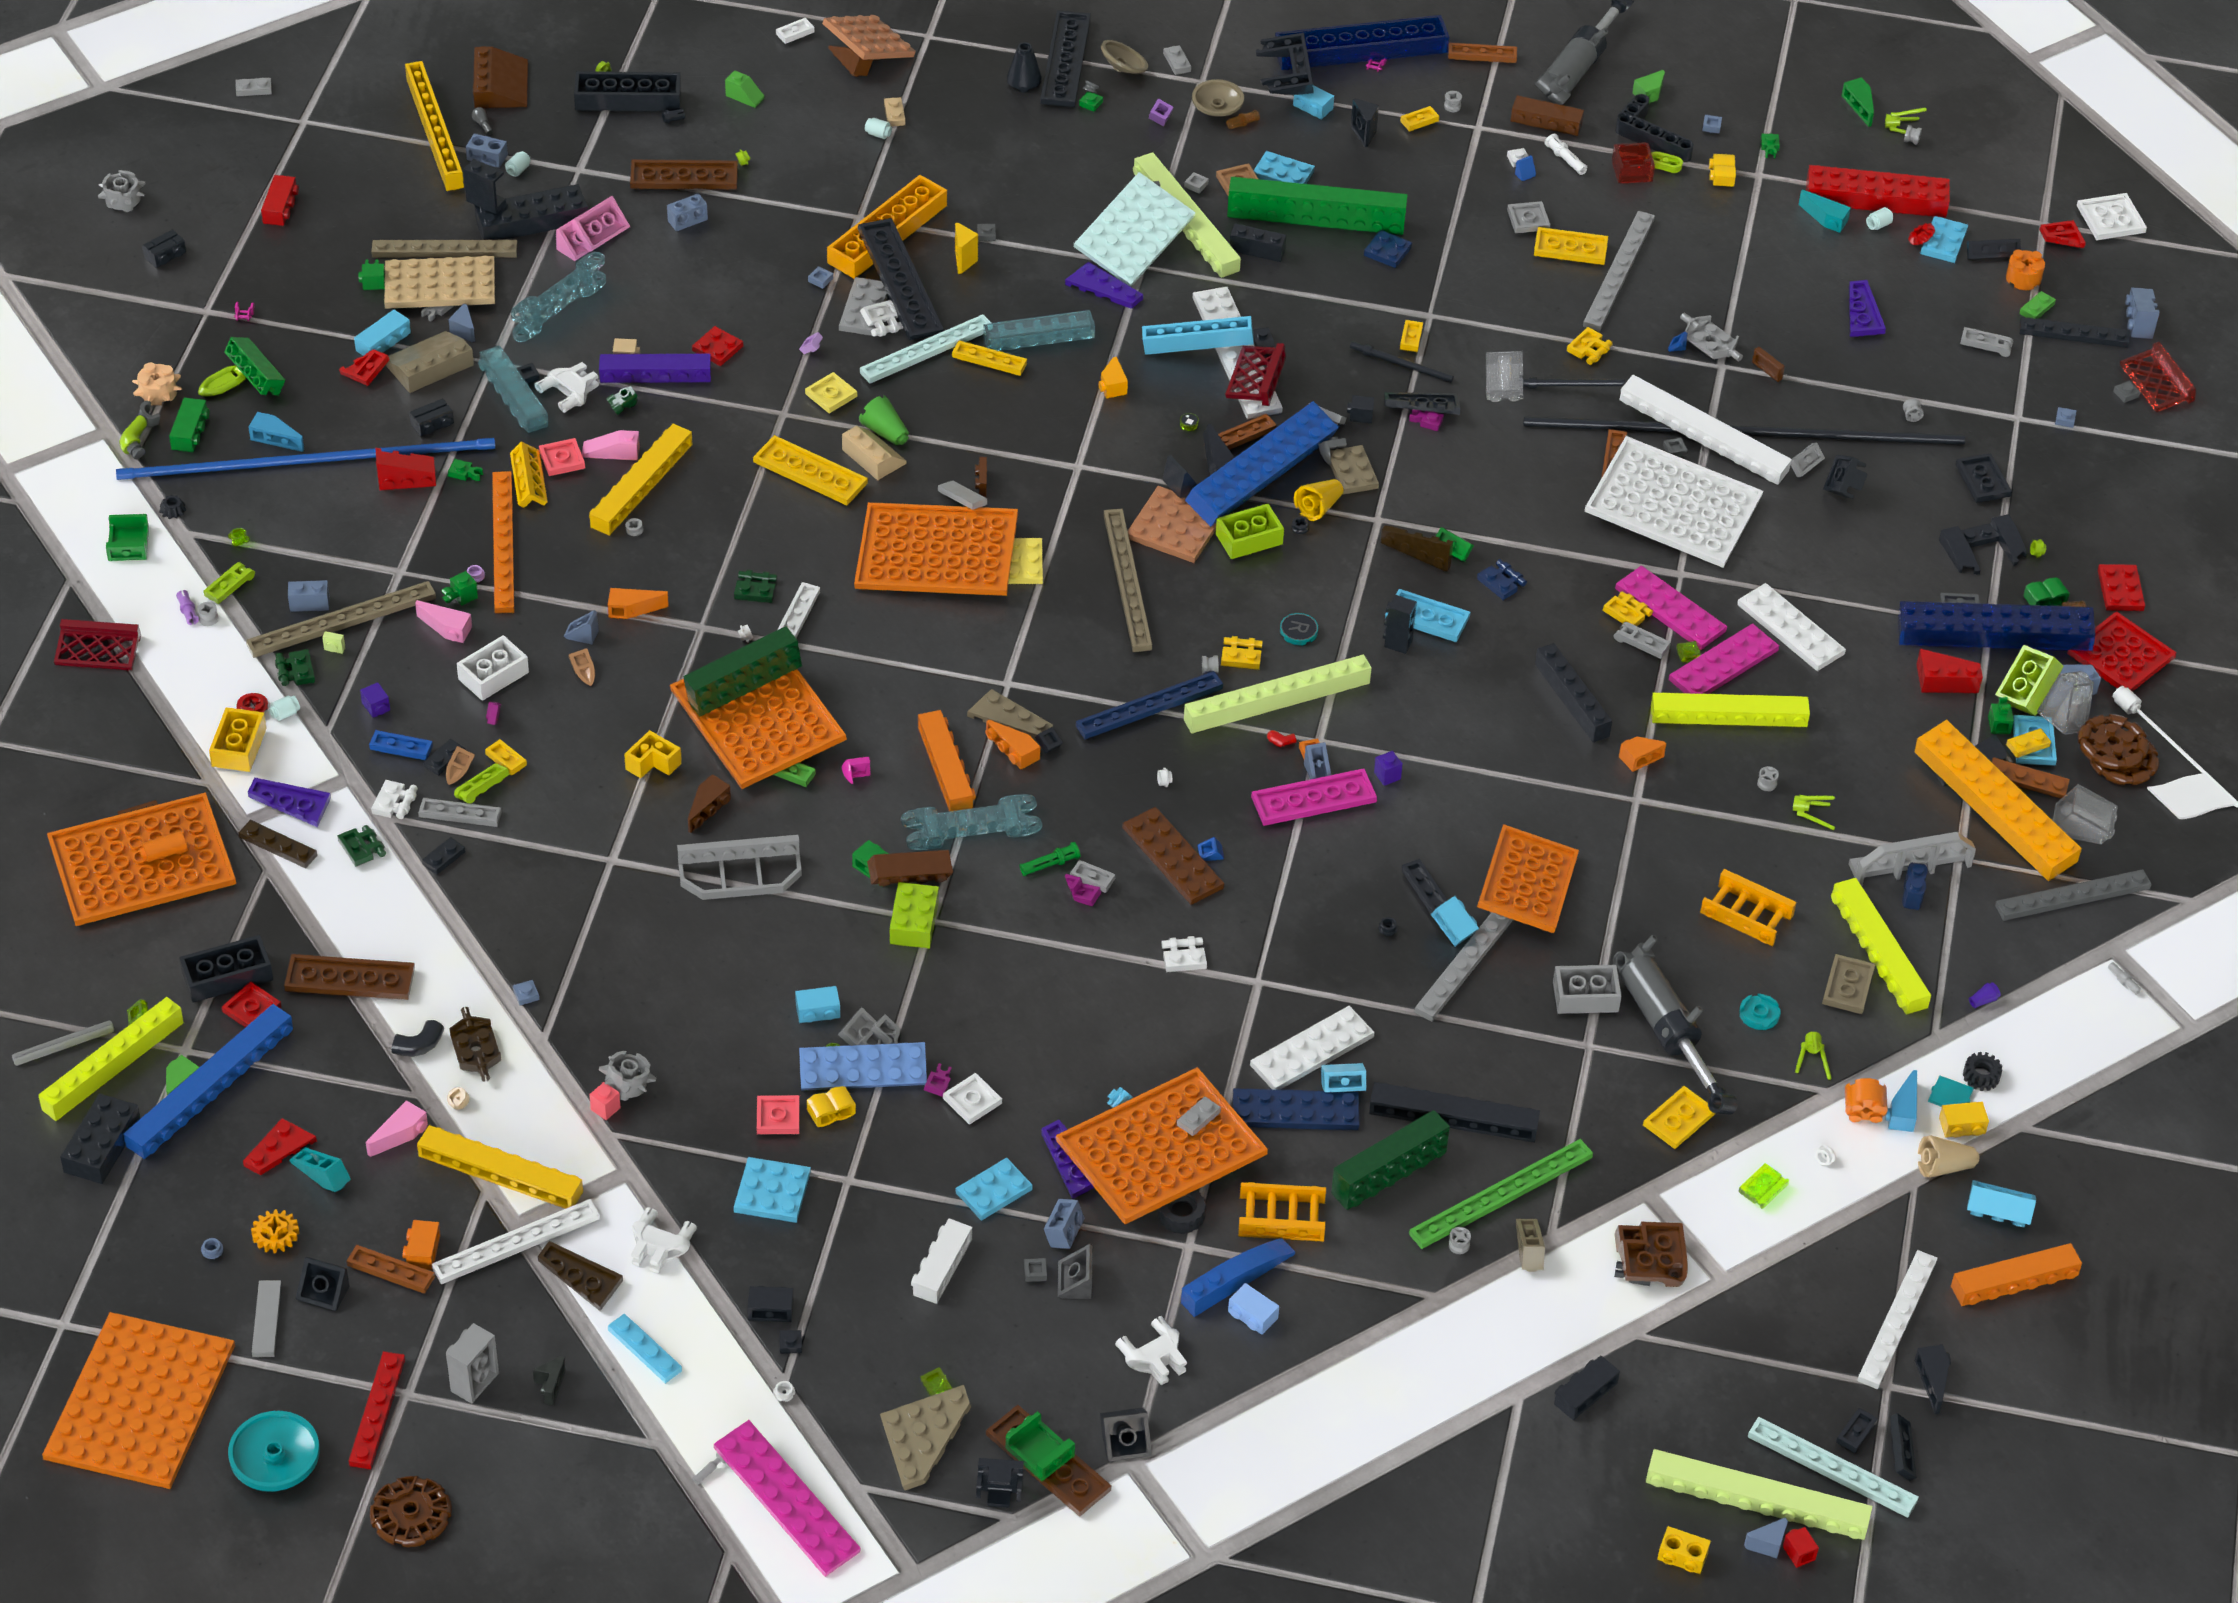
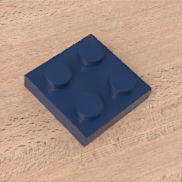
(1387, 249)

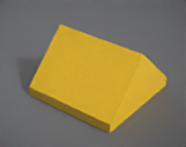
(965, 247)

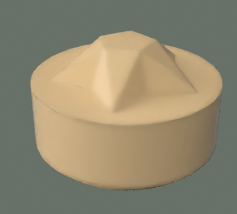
(458, 1098)

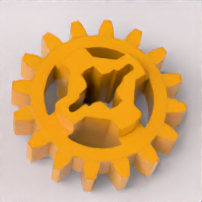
(275, 1231)

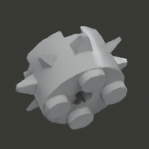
(121, 190)
(627, 1074)

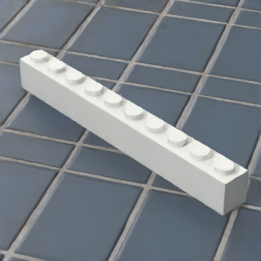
(1705, 429)

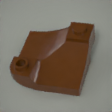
(1653, 1252)

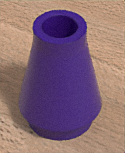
(1985, 995)

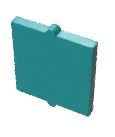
(1949, 1092)

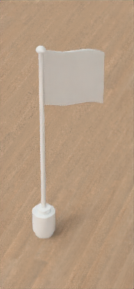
(2190, 794)

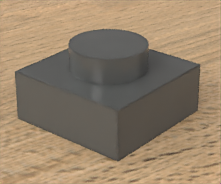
(986, 232)
(2126, 391)
(1675, 447)
(1035, 1270)

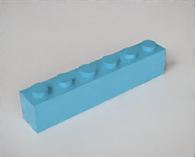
(1197, 335)

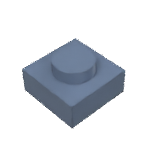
(1712, 124)
(820, 277)
(2065, 417)
(526, 992)

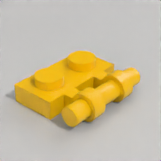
(1584, 345)
(1627, 609)
(1241, 657)

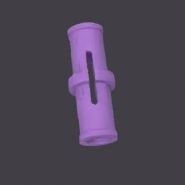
(187, 607)

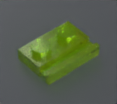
(1763, 1186)

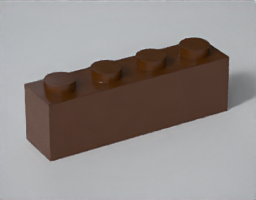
(1547, 115)
(910, 867)

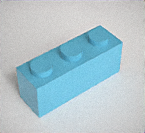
(383, 333)

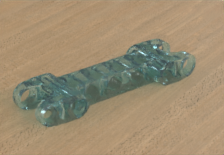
(539, 309)
(1006, 816)

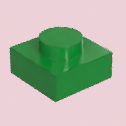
(1091, 101)

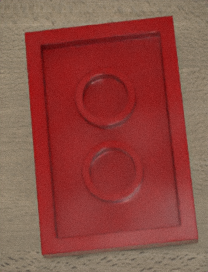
(2121, 587)

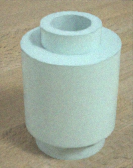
(878, 128)
(517, 163)
(1879, 218)
(284, 707)

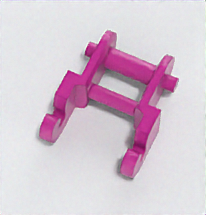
(1382, 63)
(250, 311)

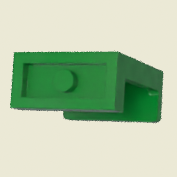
(127, 537)
(1039, 1446)

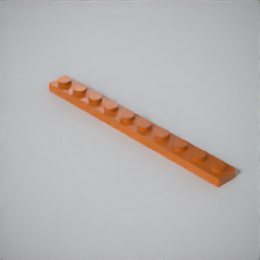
(503, 542)

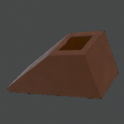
(853, 62)
(709, 798)

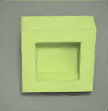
(333, 642)

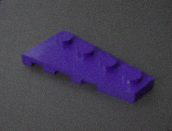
(1104, 285)
(1863, 311)
(293, 800)
(1070, 1173)

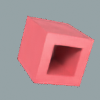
(605, 1101)

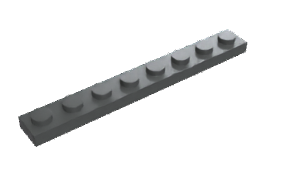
(2073, 895)

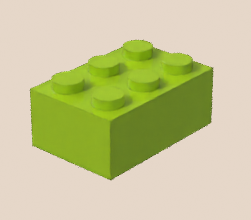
(1249, 531)
(2029, 679)
(914, 915)

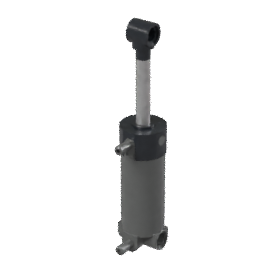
(1578, 56)
(1668, 1017)

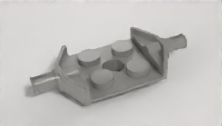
(1702, 330)

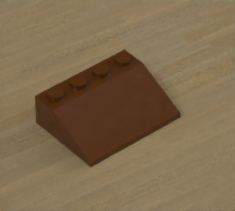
(499, 79)

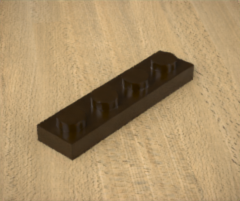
(278, 844)

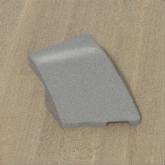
(865, 1030)

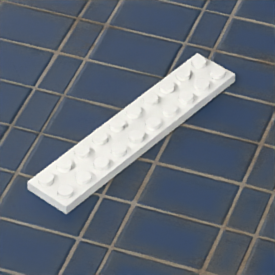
(1219, 305)

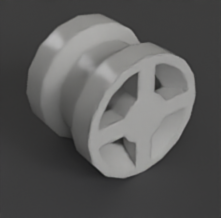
(1453, 101)
(1912, 134)
(1913, 410)
(207, 613)
(1210, 664)
(1768, 778)
(1456, 1236)

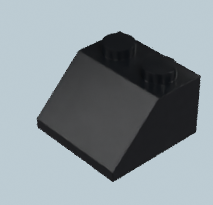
(1126, 1434)

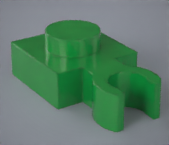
(1770, 144)
(462, 470)

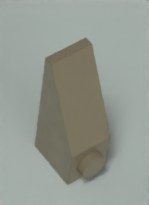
(1530, 1245)

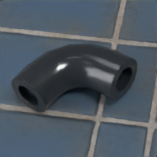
(420, 1043)

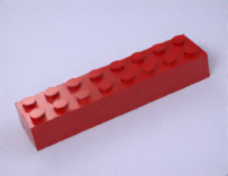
(1881, 189)

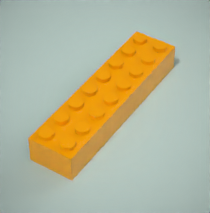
(909, 211)

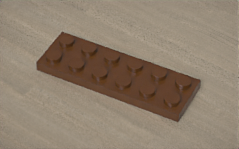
(683, 174)
(1173, 855)
(349, 976)
(1072, 1483)

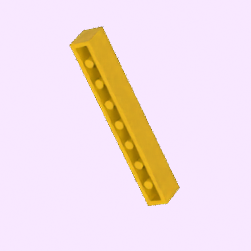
(640, 479)
(500, 1167)

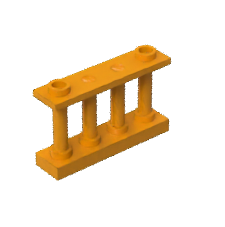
(1754, 893)
(1280, 1228)

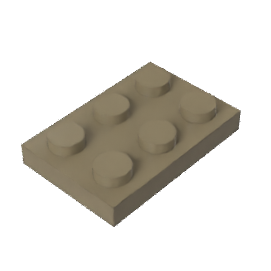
(1353, 469)
(1848, 984)

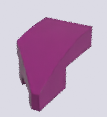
(493, 712)
(1082, 892)

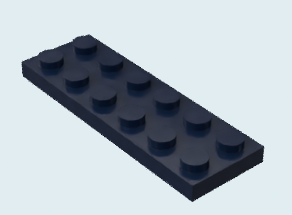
(1297, 1109)

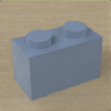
(308, 596)

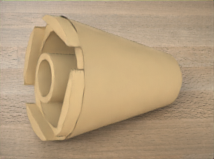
(1944, 1156)

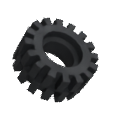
(1984, 1062)

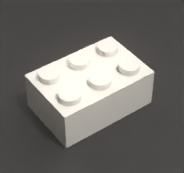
(492, 667)

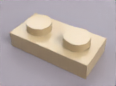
(894, 111)

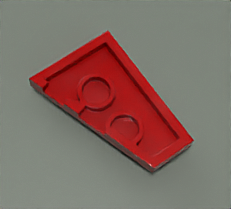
(276, 1145)

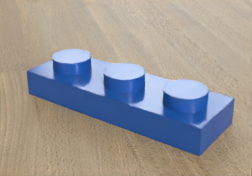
(401, 745)

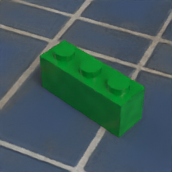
(189, 424)

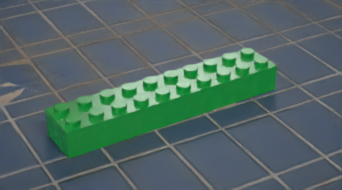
(1316, 205)

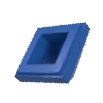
(1678, 343)

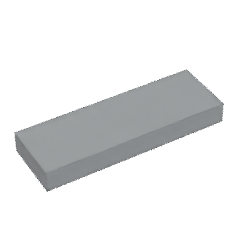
(962, 495)

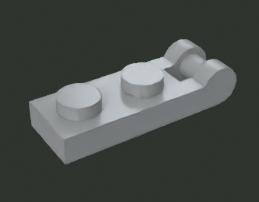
(1987, 341)
(1642, 639)

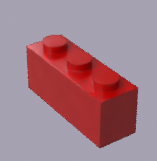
(279, 200)

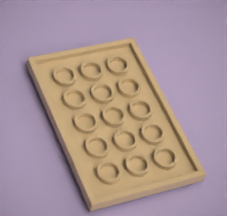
(439, 282)

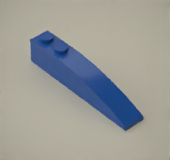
(1232, 1275)

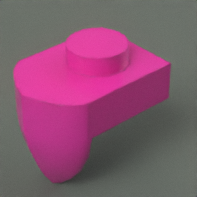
(856, 768)

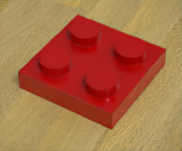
(718, 344)
(249, 1004)

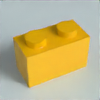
(1963, 1119)

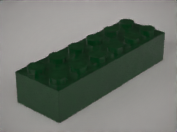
(742, 671)
(1390, 1160)

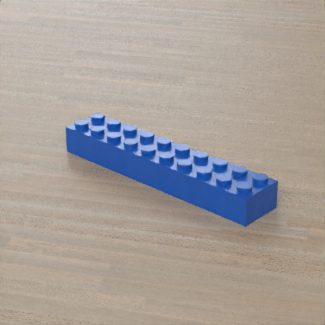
(1261, 463)

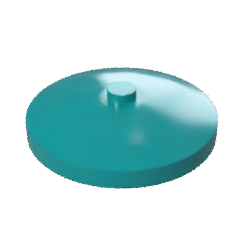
(273, 1451)

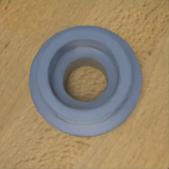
(210, 1244)

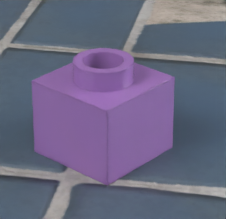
(1161, 112)

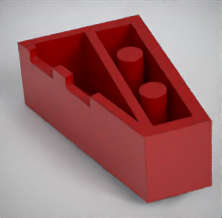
(404, 471)
(1947, 674)

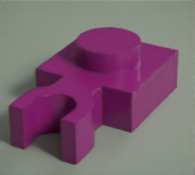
(1428, 420)
(938, 1082)

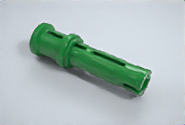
(1060, 857)

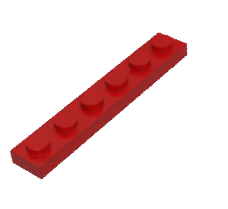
(376, 1410)

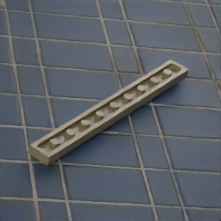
(1127, 580)
(340, 619)

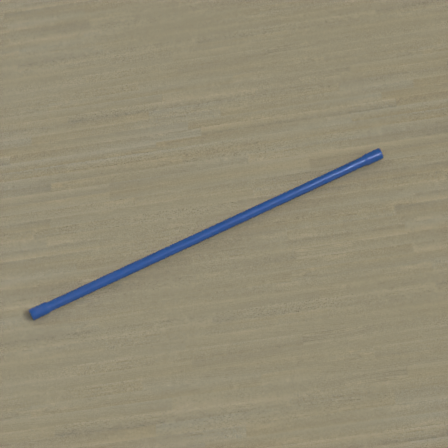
(131, 473)

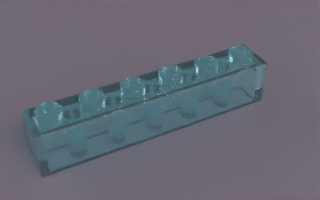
(1039, 331)
(513, 389)

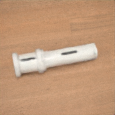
(1561, 149)

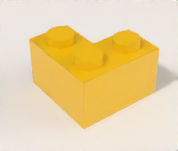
(652, 752)

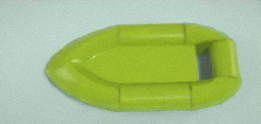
(221, 381)

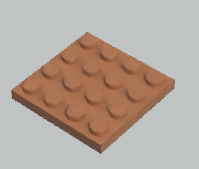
(869, 37)
(1171, 526)

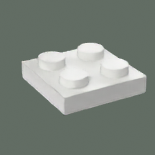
(972, 1098)

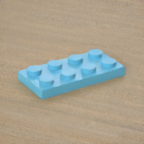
(1437, 617)

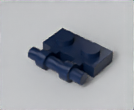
(1498, 583)

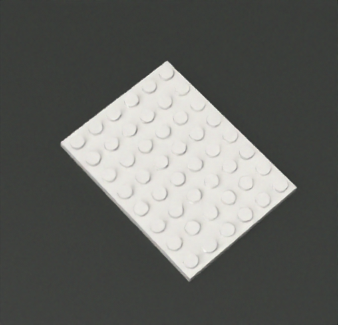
(1674, 501)

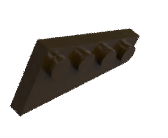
(1422, 548)
(584, 1276)

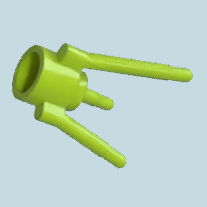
(1893, 120)
(1802, 804)
(1813, 1044)

